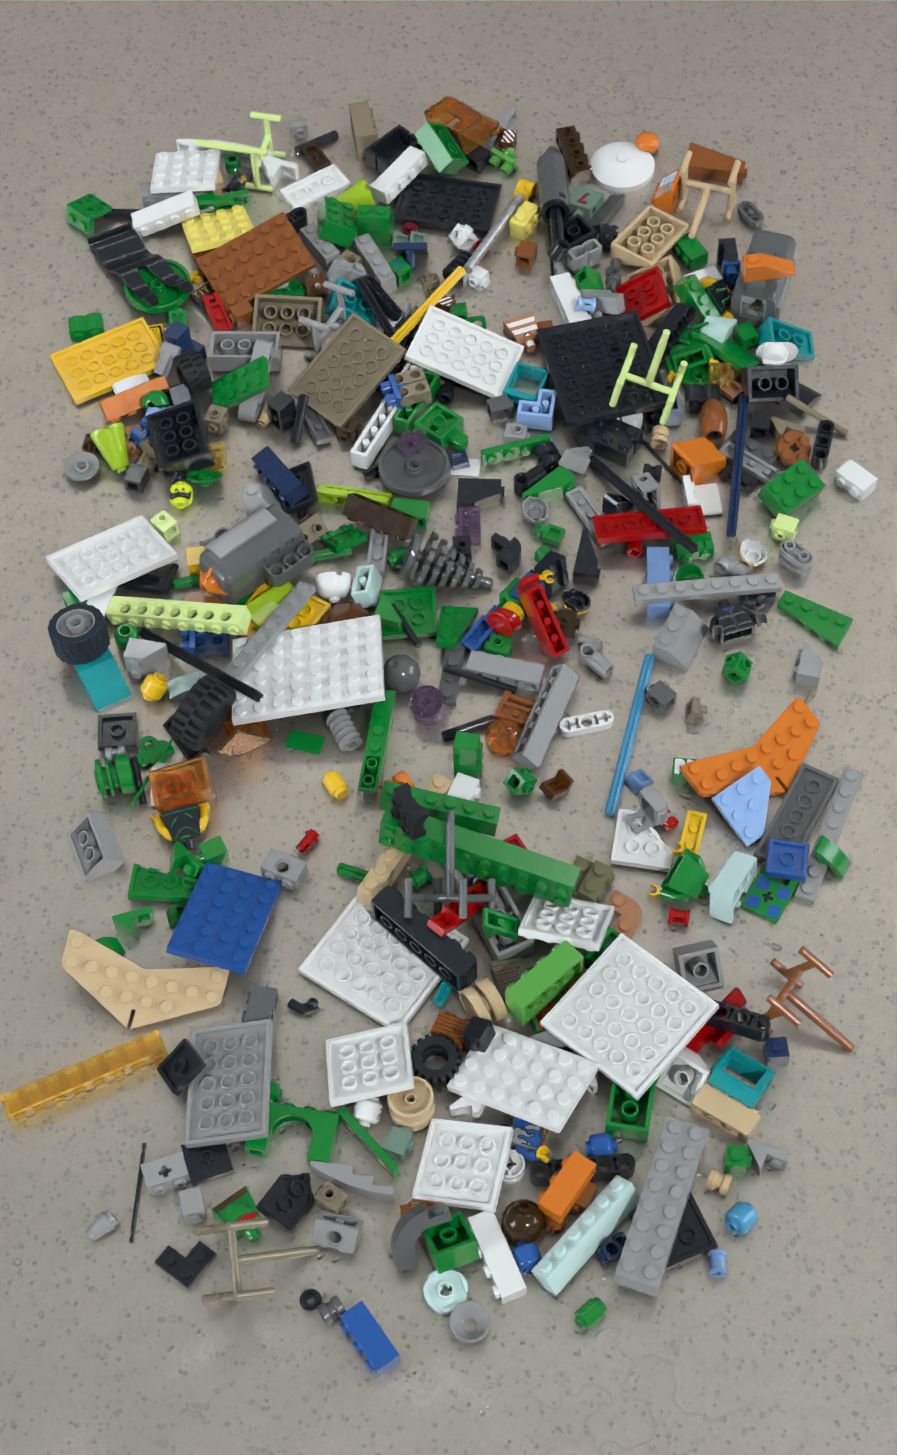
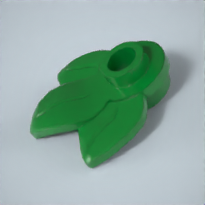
(151, 754)

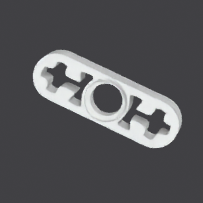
(574, 731)

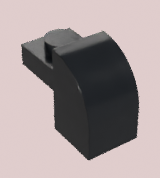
(509, 552)

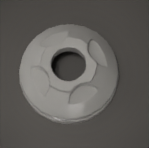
(469, 1311)

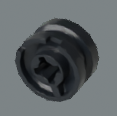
(607, 234)

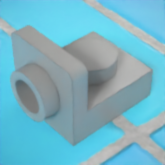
(298, 129)

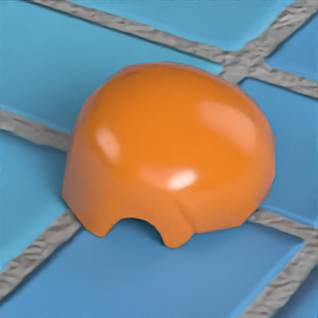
(647, 142)

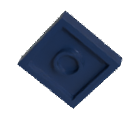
(411, 249)

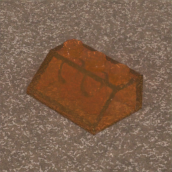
(182, 784)

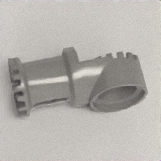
(731, 567)

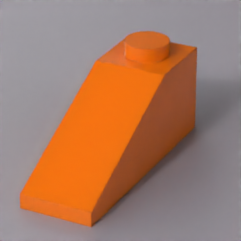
(765, 267)

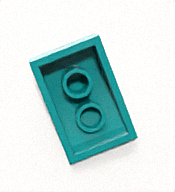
(352, 304)
(778, 331)
(103, 681)

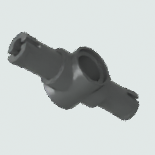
(613, 275)

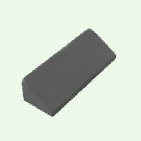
(607, 211)

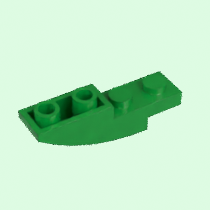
(223, 201)

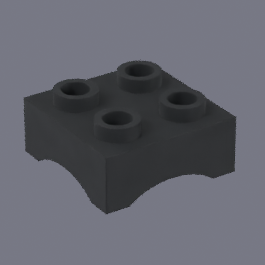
(408, 812)

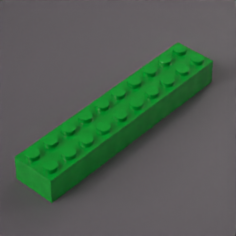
(487, 858)

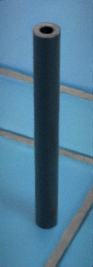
(480, 679)

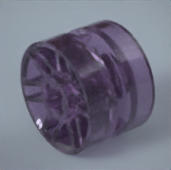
(428, 705)

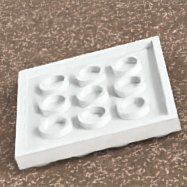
(185, 171)
(581, 924)
(369, 1064)
(463, 1164)

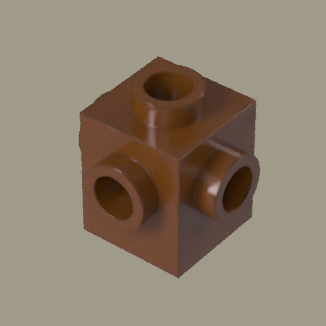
(310, 284)

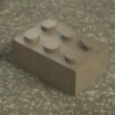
(362, 127)

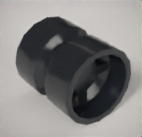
(548, 456)

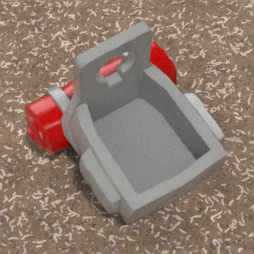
(654, 809)

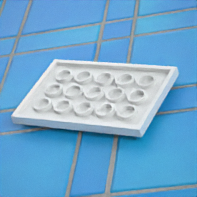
(464, 352)
(111, 558)
(525, 1079)

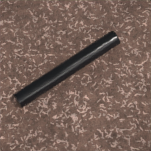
(407, 629)
(138, 782)

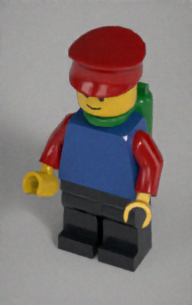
(549, 572)

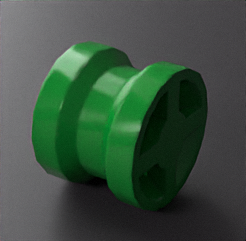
(232, 163)

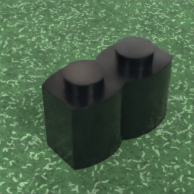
(697, 394)

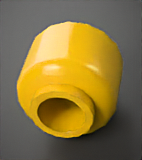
(154, 686)

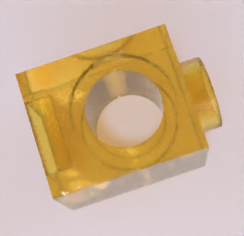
(721, 374)

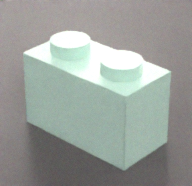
(366, 586)

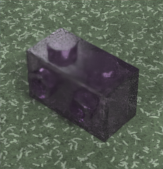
(469, 523)

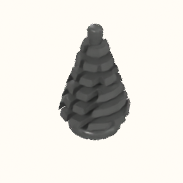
(438, 563)

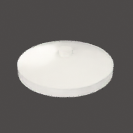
(622, 167)

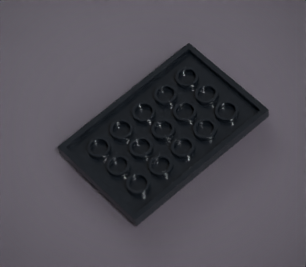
(447, 201)

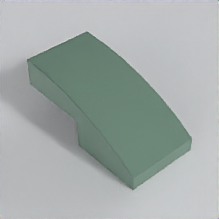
(413, 237)

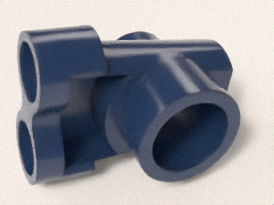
(612, 1246)

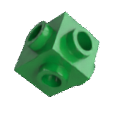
(737, 667)
(520, 781)

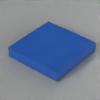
(787, 860)

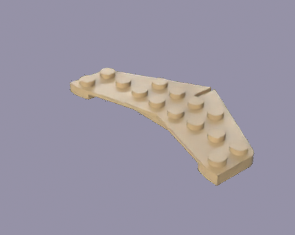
(128, 987)

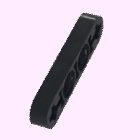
(387, 304)

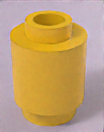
(335, 784)

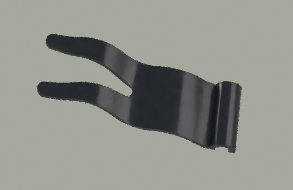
(124, 254)

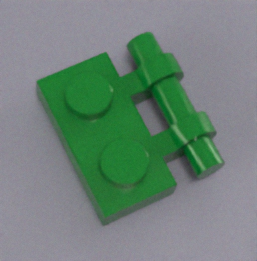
(343, 538)

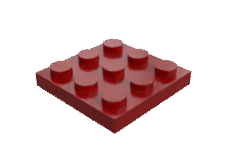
(645, 293)

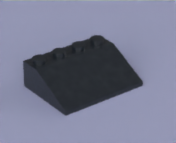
(180, 438)

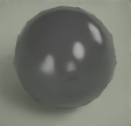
(401, 673)

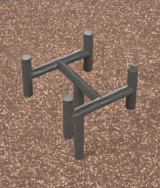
(437, 897)

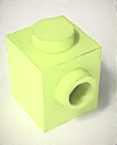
(165, 525)
(784, 527)

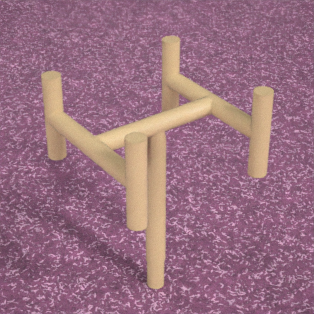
(684, 190)

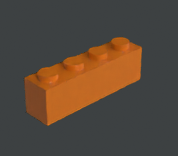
(129, 400)

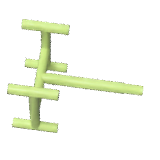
(256, 154)
(648, 382)

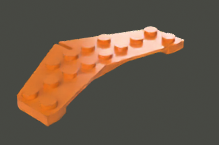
(776, 752)

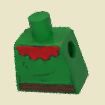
(238, 1208)

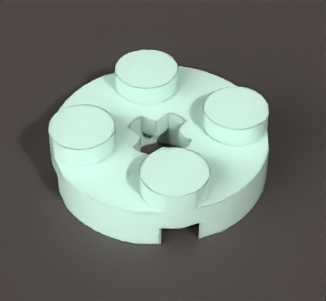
(433, 1286)

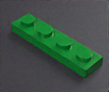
(512, 450)

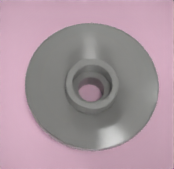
(81, 466)

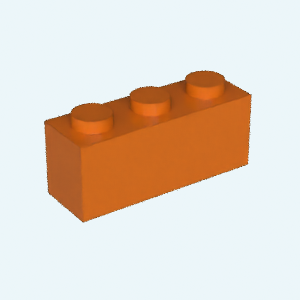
(566, 1186)

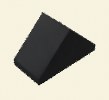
(615, 503)

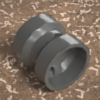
(331, 1310)

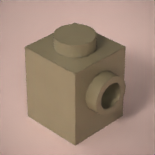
(331, 1198)

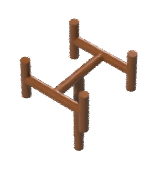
(793, 976)

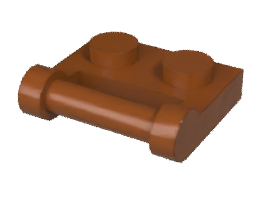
(513, 711)

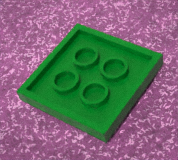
(417, 608)

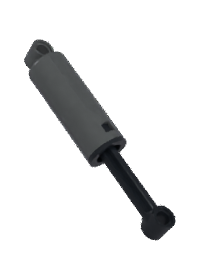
(554, 199)

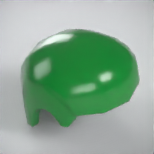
(155, 399)
(689, 572)

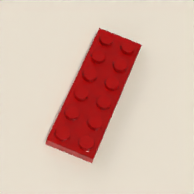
(638, 526)

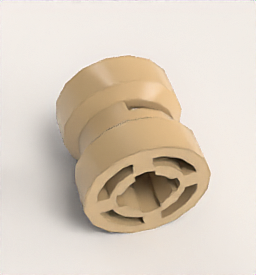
(659, 437)
(719, 1181)

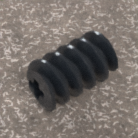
(459, 260)

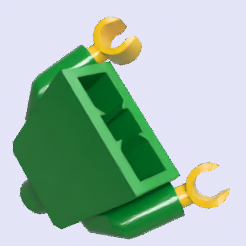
(693, 354)
(685, 878)

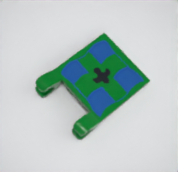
(768, 897)

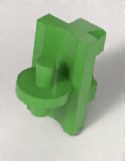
(504, 157)

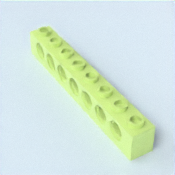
(179, 615)

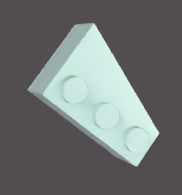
(730, 884)

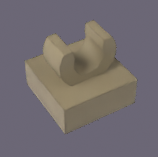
(694, 710)

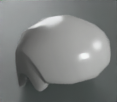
(534, 509)

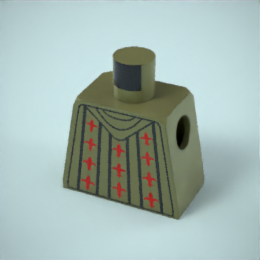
(507, 972)

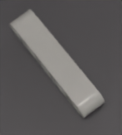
(250, 409)

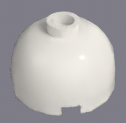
(333, 586)

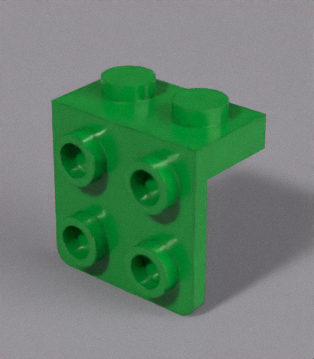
(84, 211)

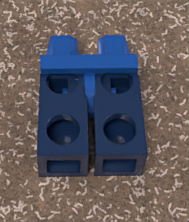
(205, 643)

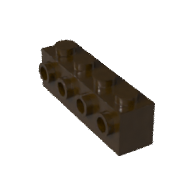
(573, 152)
(380, 516)

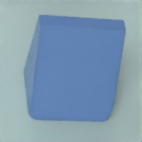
(637, 780)

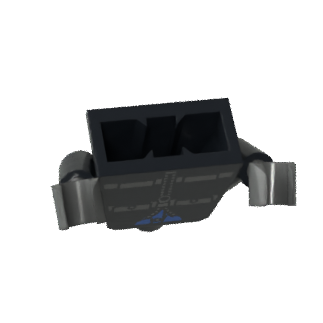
(734, 622)

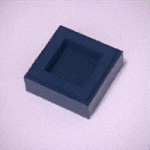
(458, 460)

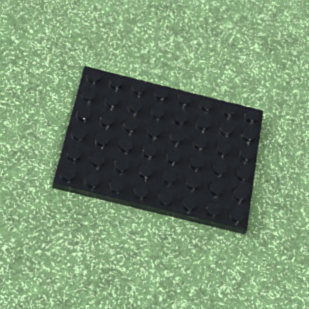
(587, 362)

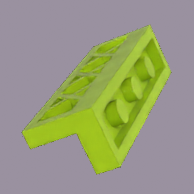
(338, 494)

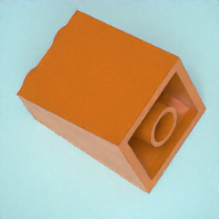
(696, 458)

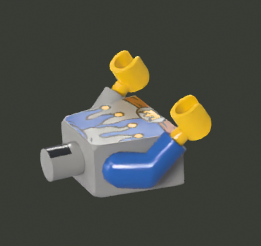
(529, 1140)

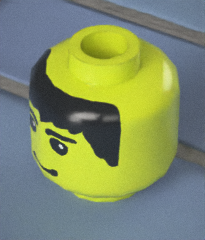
(181, 495)

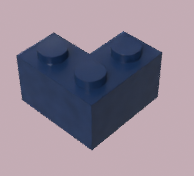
(180, 336)

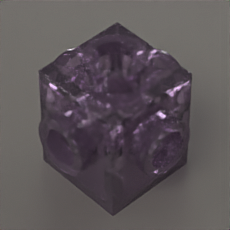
(412, 442)

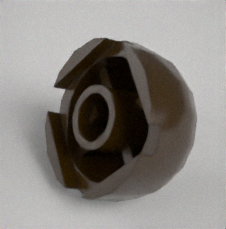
(522, 1221)

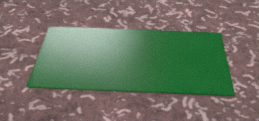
(305, 742)

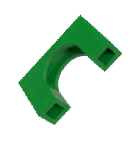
(322, 1124)

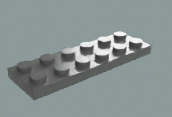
(799, 808)

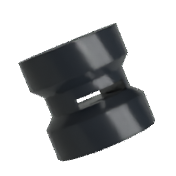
(655, 471)

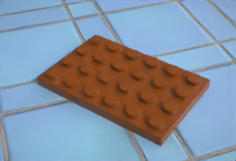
(256, 261)

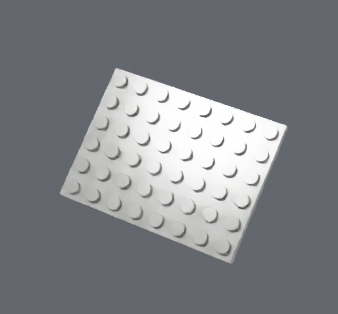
(314, 671)

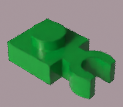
(551, 534)

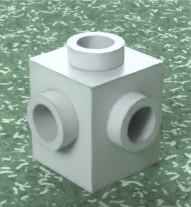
(463, 237)

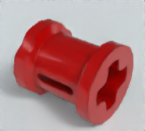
(635, 546)
(678, 917)

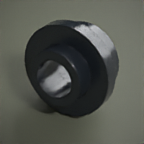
(310, 1293)

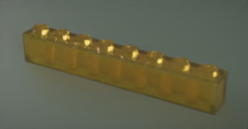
(84, 1078)

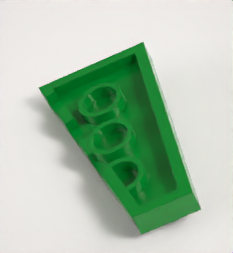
(815, 617)

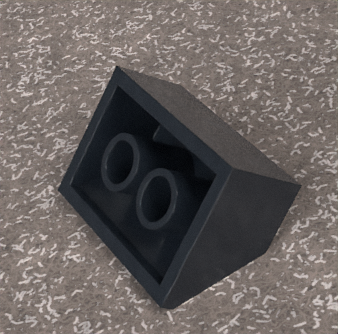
(770, 382)

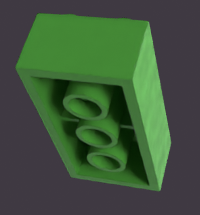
(543, 982)

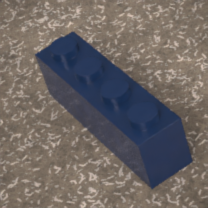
(279, 476)

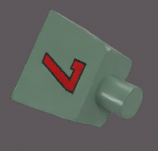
(585, 202)

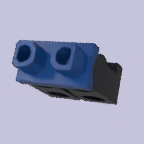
(728, 259)

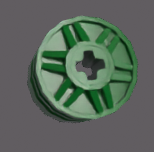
(114, 776)

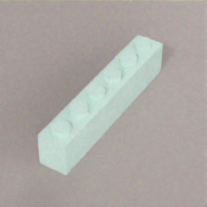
(586, 1235)

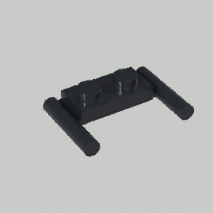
(152, 583)

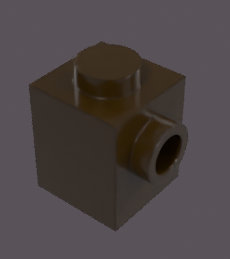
(568, 622)

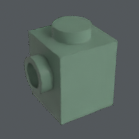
(399, 1143)

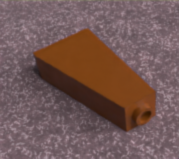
(713, 165)

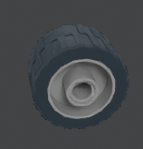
(79, 634)

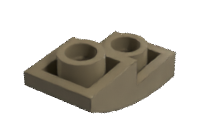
(430, 283)

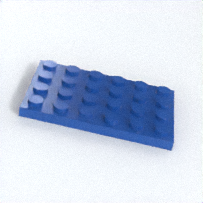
(224, 918)

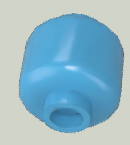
(741, 1218)

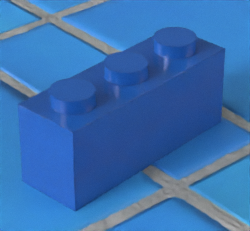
(369, 1339)

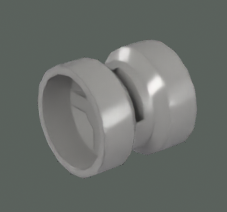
(111, 752)

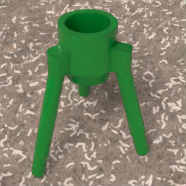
(685, 337)

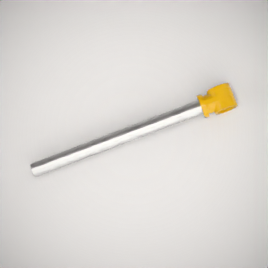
(524, 190)

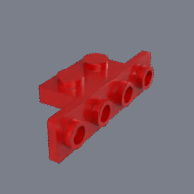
(714, 1036)

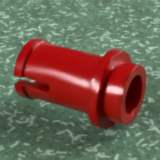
(307, 841)

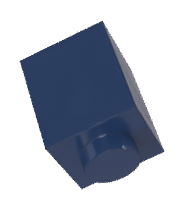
(776, 1052)

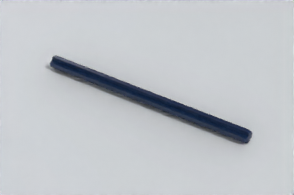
(737, 467)

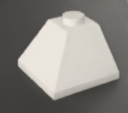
(684, 1076)

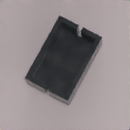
(389, 148)
(612, 440)

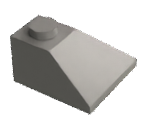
(259, 496)

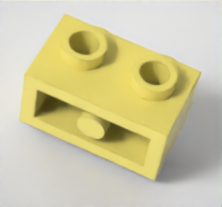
(524, 220)

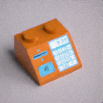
(667, 192)

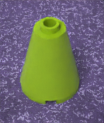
(357, 195)
(112, 445)

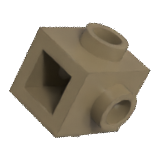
(216, 419)

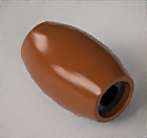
(713, 420)

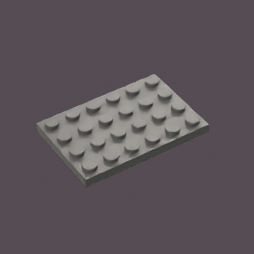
(233, 1091)

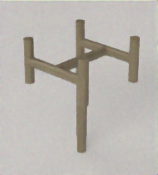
(237, 1260)

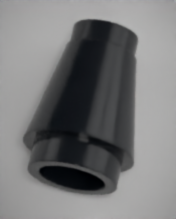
(446, 393)

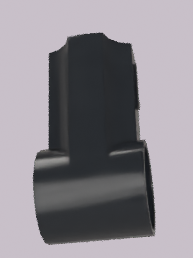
(526, 480)

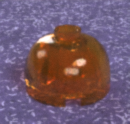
(502, 736)

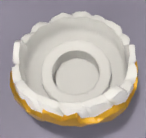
(752, 553)

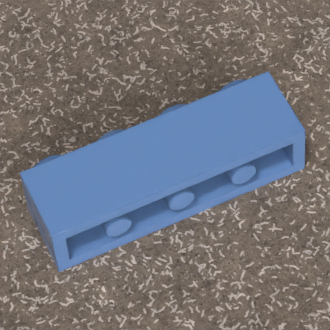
(658, 571)

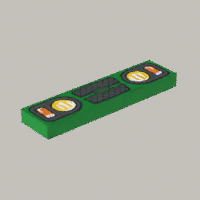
(369, 1143)

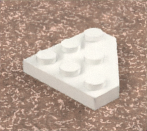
(639, 850)

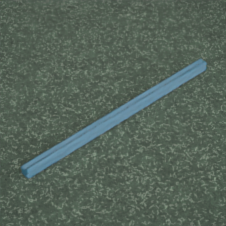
(629, 735)

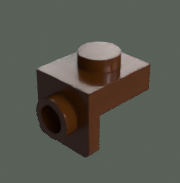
(557, 786)

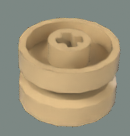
(483, 1001)
(413, 1106)

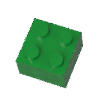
(451, 1244)

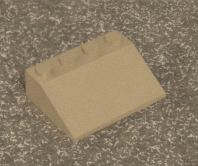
(648, 238)
(671, 275)

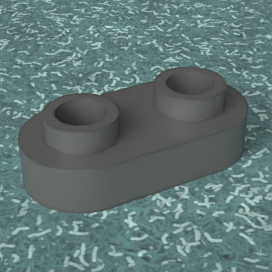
(750, 214)

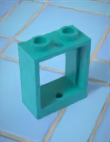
(526, 372)
(745, 1066)

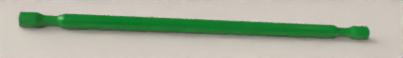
(147, 778)

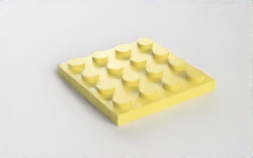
(216, 228)

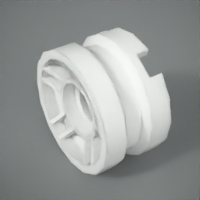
(517, 1171)

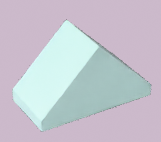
(719, 327)

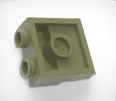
(592, 879)

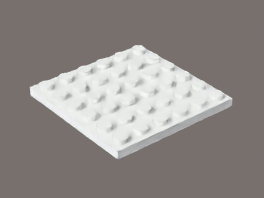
(371, 967)
(629, 1015)

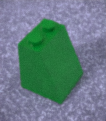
(377, 222)

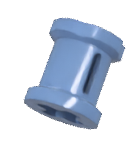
(717, 1263)

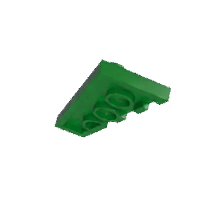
(158, 886)

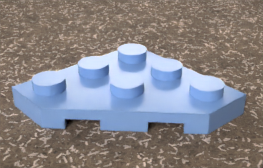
(746, 805)

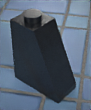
(479, 492)

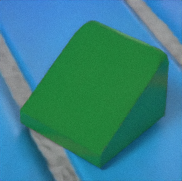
(174, 914)

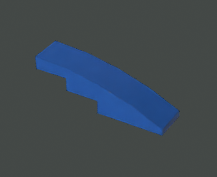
(479, 633)

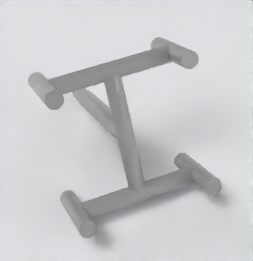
(333, 321)

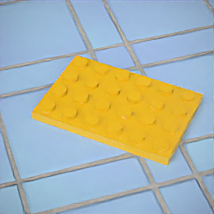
(100, 361)

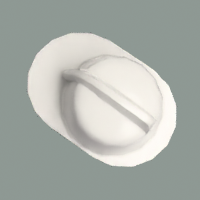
(776, 353)

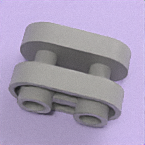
(795, 558)

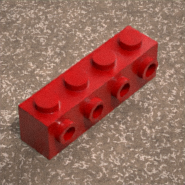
(542, 619)

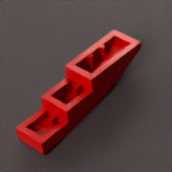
(449, 916)

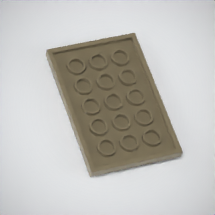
(347, 370)

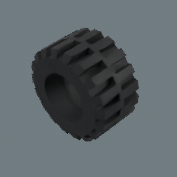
(193, 371)
(436, 1047)

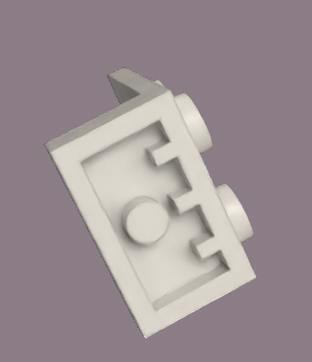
(704, 495)

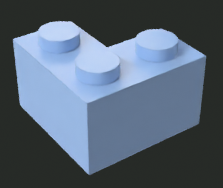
(540, 413)

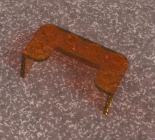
(474, 125)

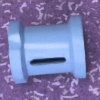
(591, 307)

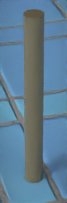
(814, 413)

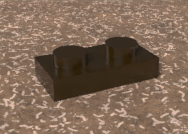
(316, 157)

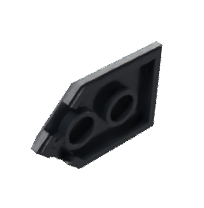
(287, 1201)

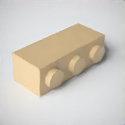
(725, 1112)

